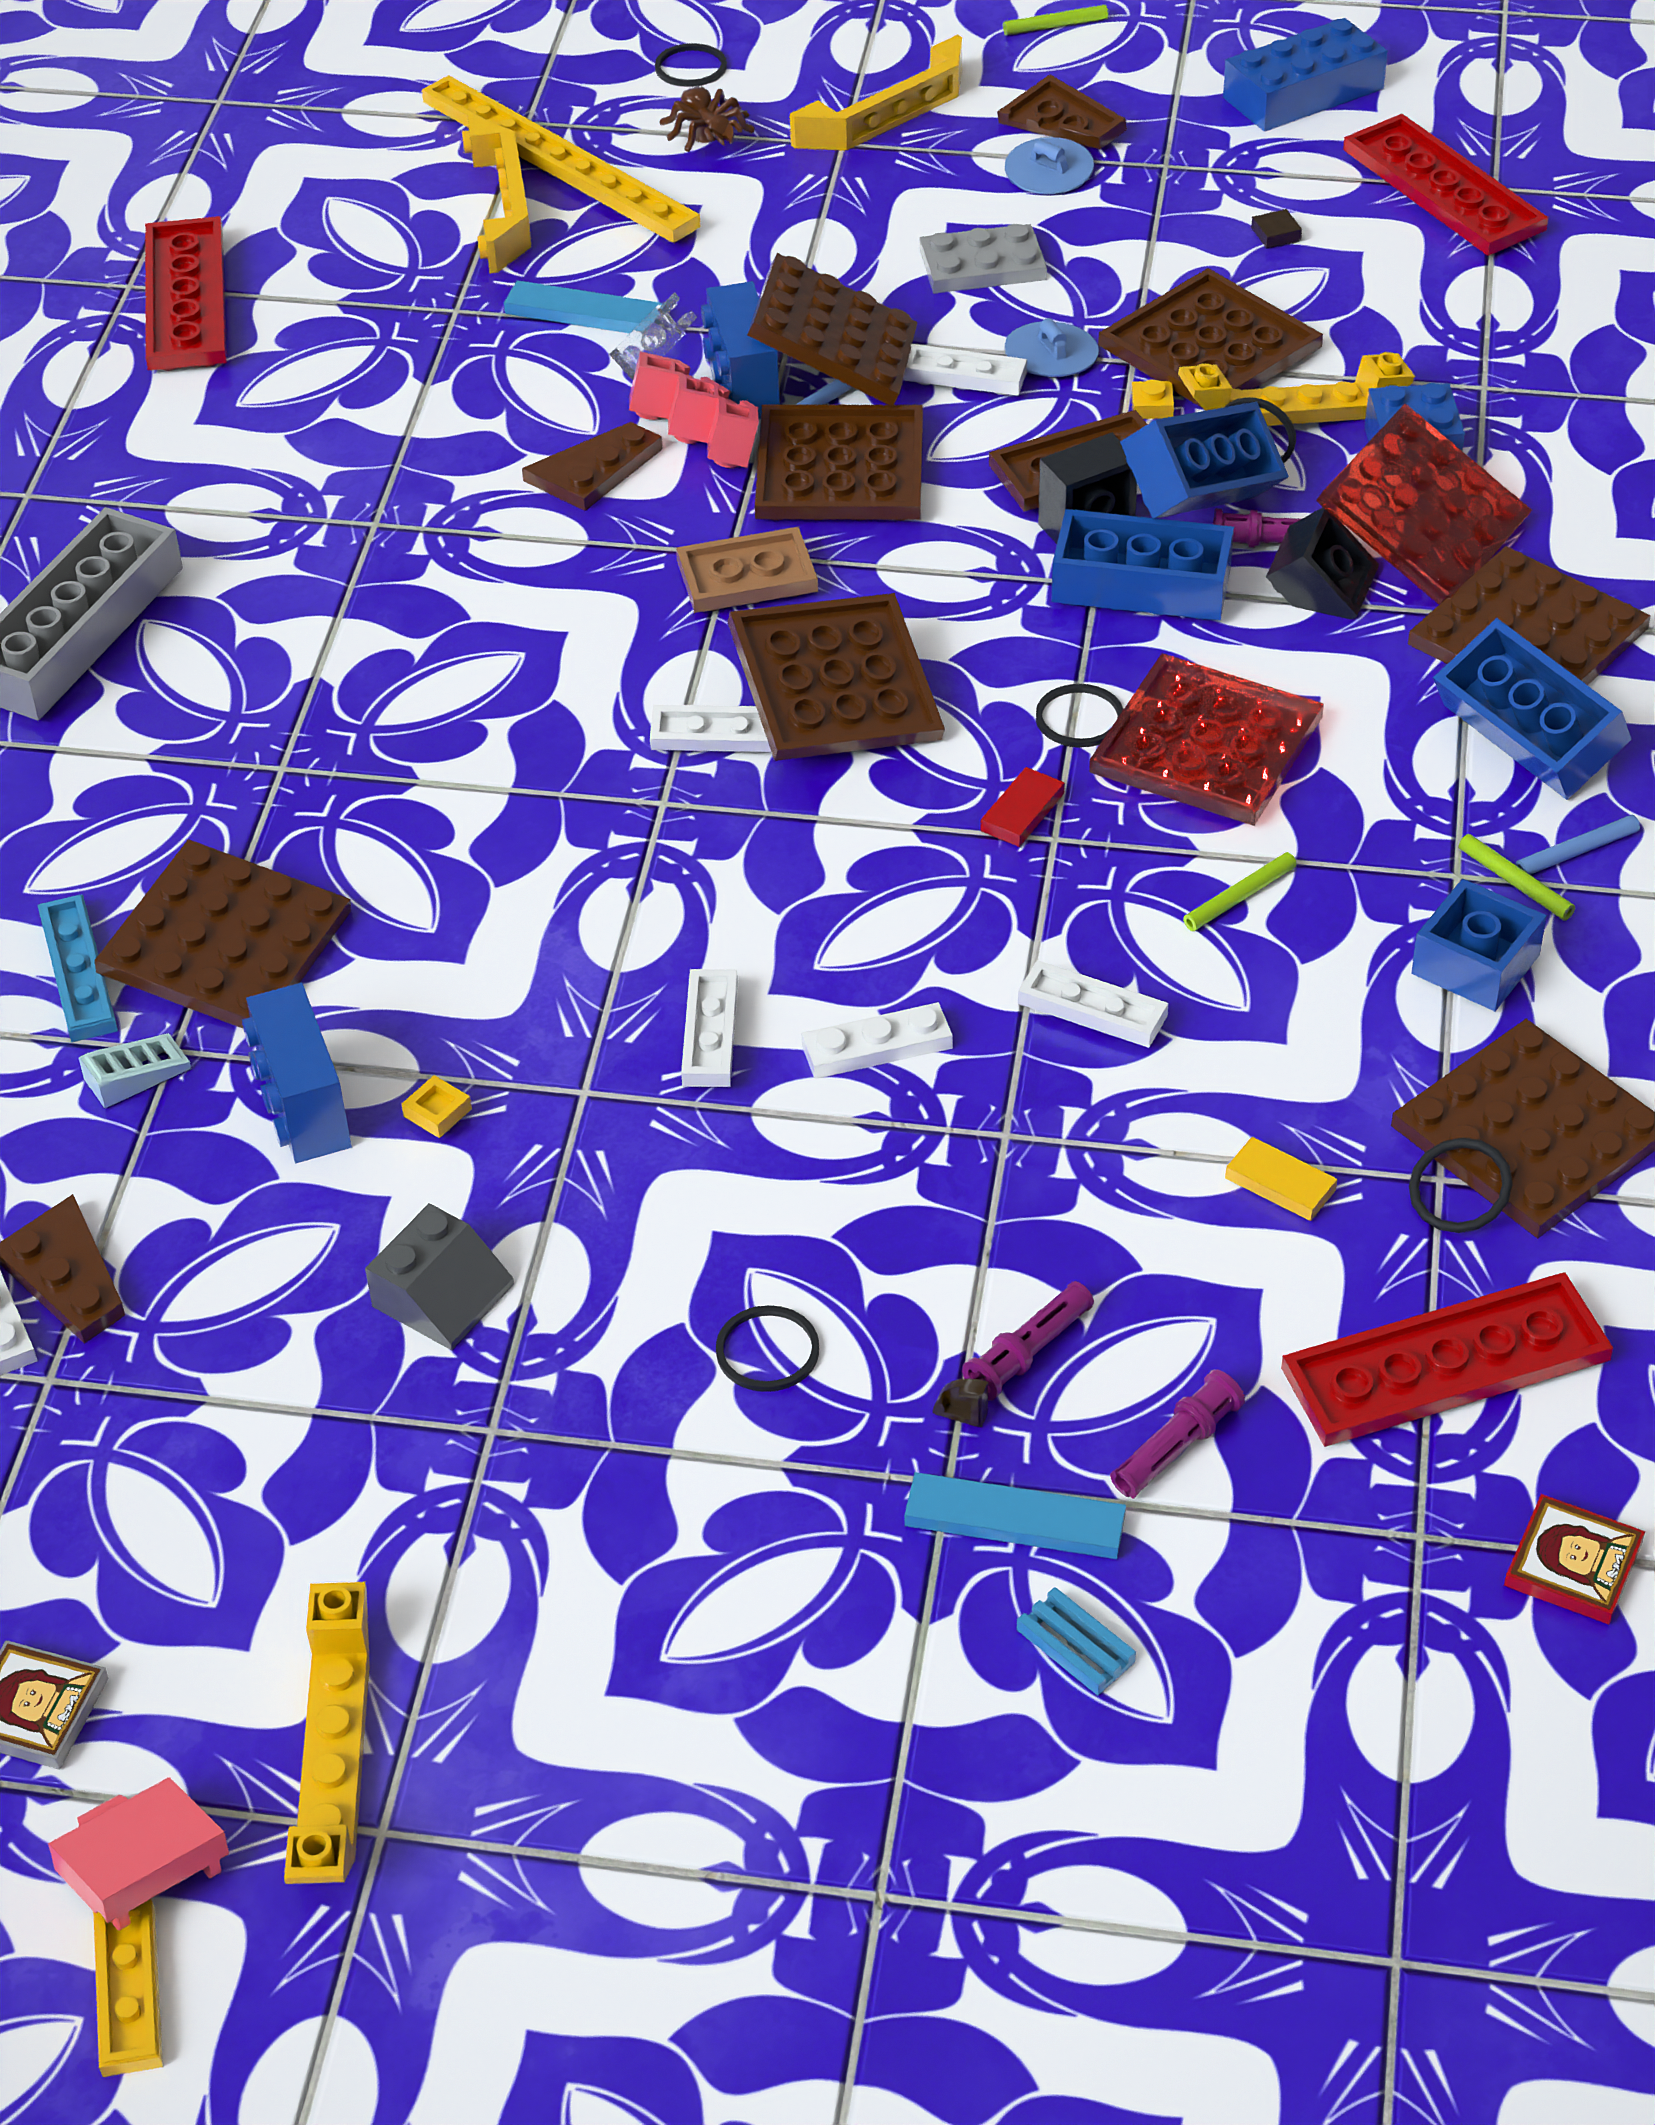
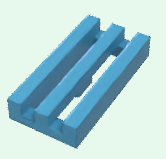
(1083, 1635)

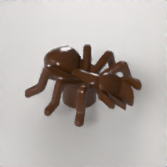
(706, 119)

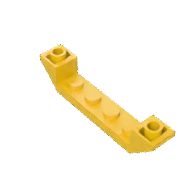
(825, 129)
(507, 236)
(1304, 402)
(328, 1810)

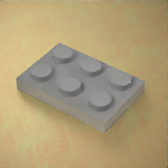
(982, 258)

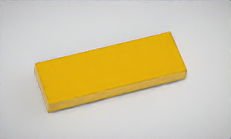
(128, 1993)

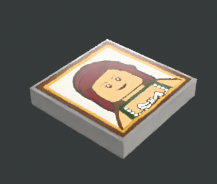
(44, 1702)

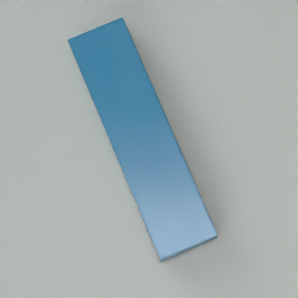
(576, 307)
(72, 956)
(1015, 1515)

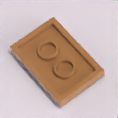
(746, 569)

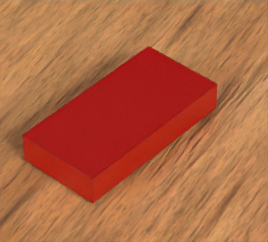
(1022, 806)

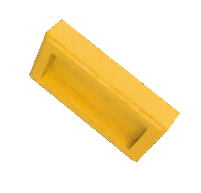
(1281, 1178)

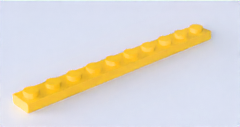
(568, 161)

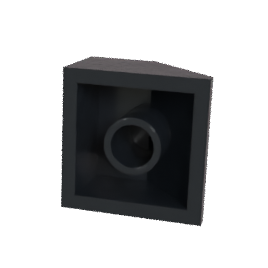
(1322, 567)

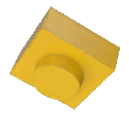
(1152, 399)
(436, 1106)

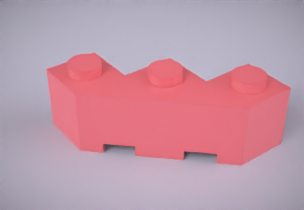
(694, 409)

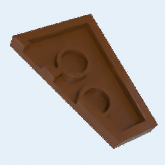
(1064, 113)
(594, 466)
(64, 1270)

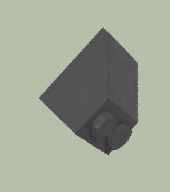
(437, 1277)

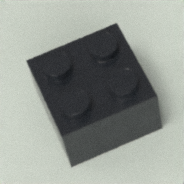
(1085, 479)

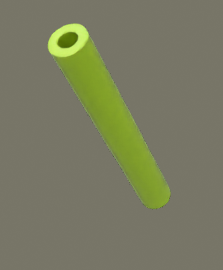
(1055, 20)
(1517, 877)
(1239, 891)

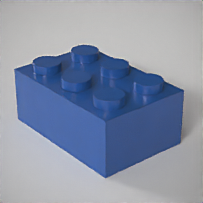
(736, 359)
(297, 1073)

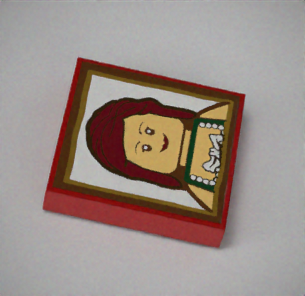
(1574, 1559)

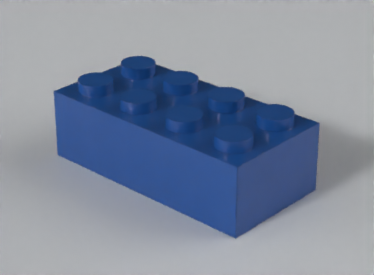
(1304, 74)
(1204, 459)
(1142, 564)
(1532, 708)

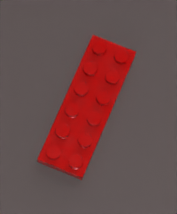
(1445, 184)
(184, 294)
(1445, 1358)

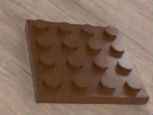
(1214, 325)
(833, 328)
(839, 462)
(1546, 607)
(835, 676)
(221, 933)
(1547, 1115)

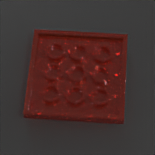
(1424, 505)
(1207, 738)

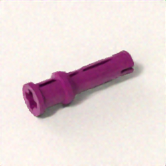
(1254, 528)
(1014, 1352)
(1192, 1420)

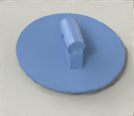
(1049, 165)
(1052, 348)

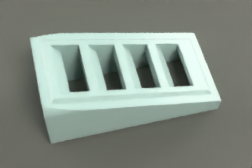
(113, 1082)

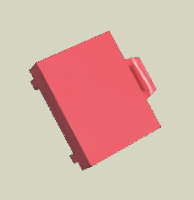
(137, 1849)

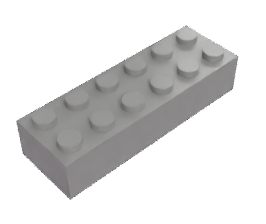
(81, 607)

